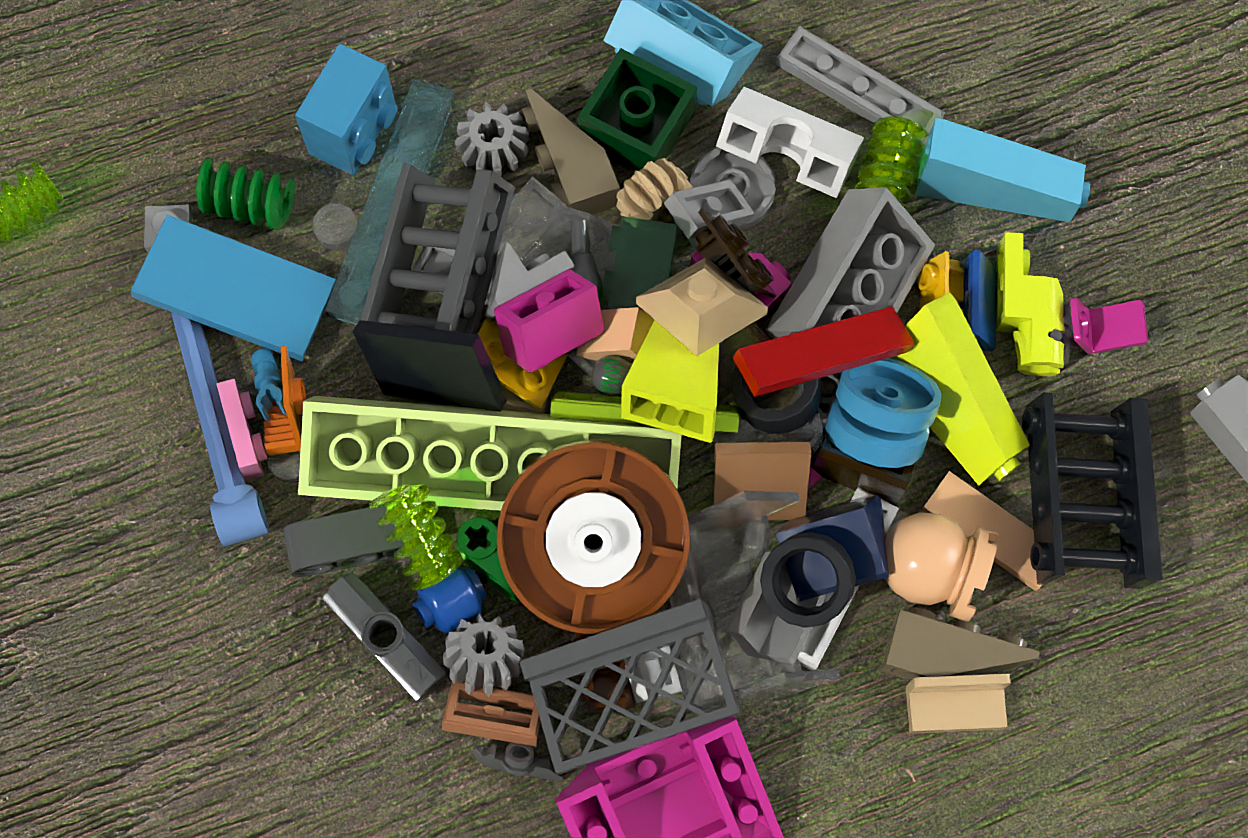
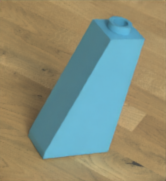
(999, 174)

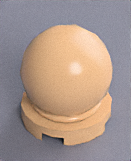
(937, 562)

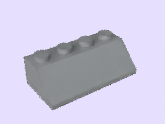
(857, 266)

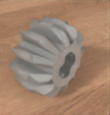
(492, 139)
(483, 654)

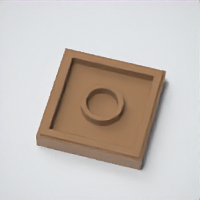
(763, 468)

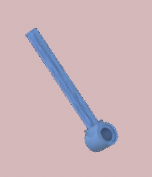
(236, 506)

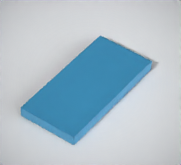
(233, 287)

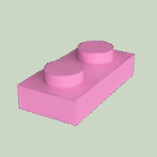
(247, 446)

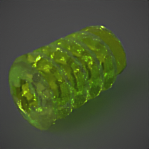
(892, 156)
(26, 200)
(419, 532)

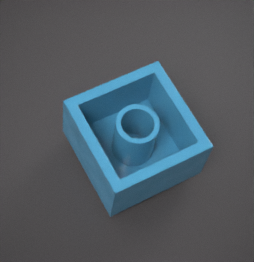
(347, 110)

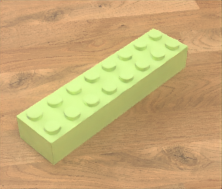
(457, 451)

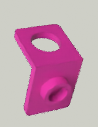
(1109, 326)

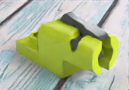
(1031, 310)

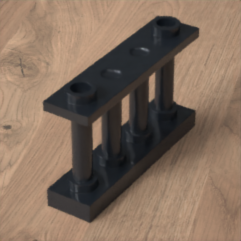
(1135, 485)

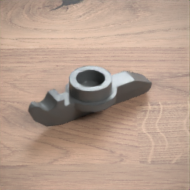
(517, 760)

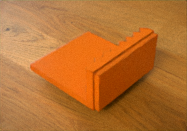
(283, 430)

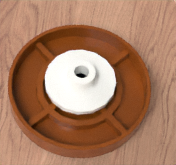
(585, 492)

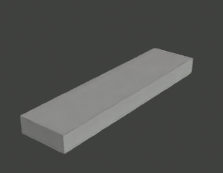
(852, 82)

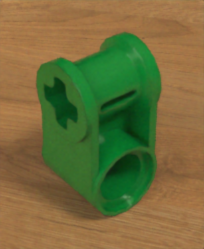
(482, 560)

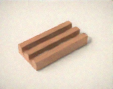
(489, 729)

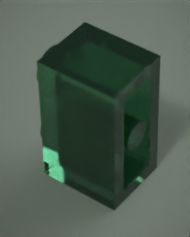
(641, 262)

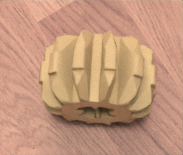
(649, 189)

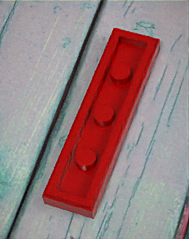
(822, 351)

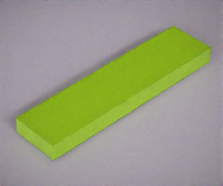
(608, 409)

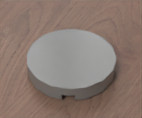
(752, 180)

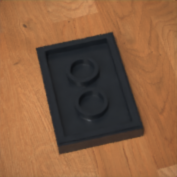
(430, 365)

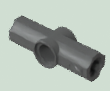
(404, 657)

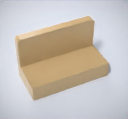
(957, 703)

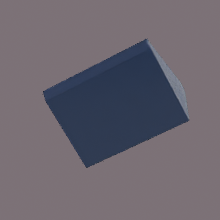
(854, 526)

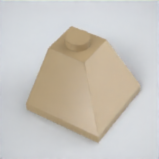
(701, 306)

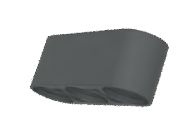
(338, 542)

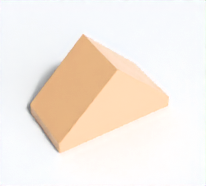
(622, 337)

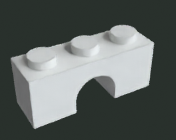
(764, 125)

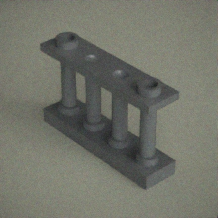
(474, 247)

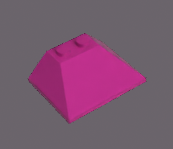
(673, 789)

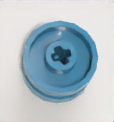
(883, 413)

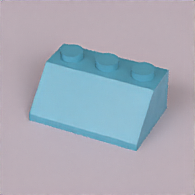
(684, 43)

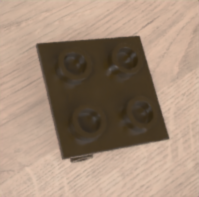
(725, 248)

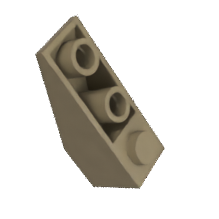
(576, 161)
(935, 649)

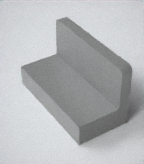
(761, 631)

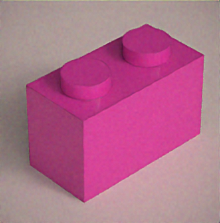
(549, 320)

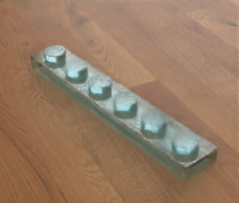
(413, 143)

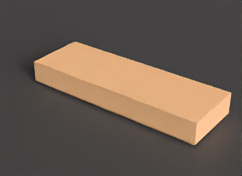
(974, 510)

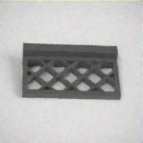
(616, 646)

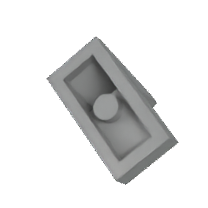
(716, 199)
(513, 278)

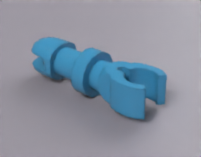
(267, 381)

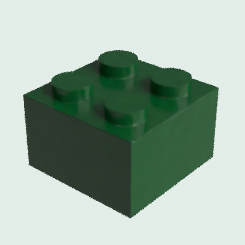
(637, 111)

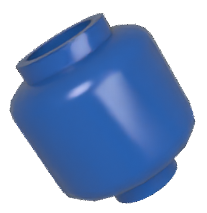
(451, 600)

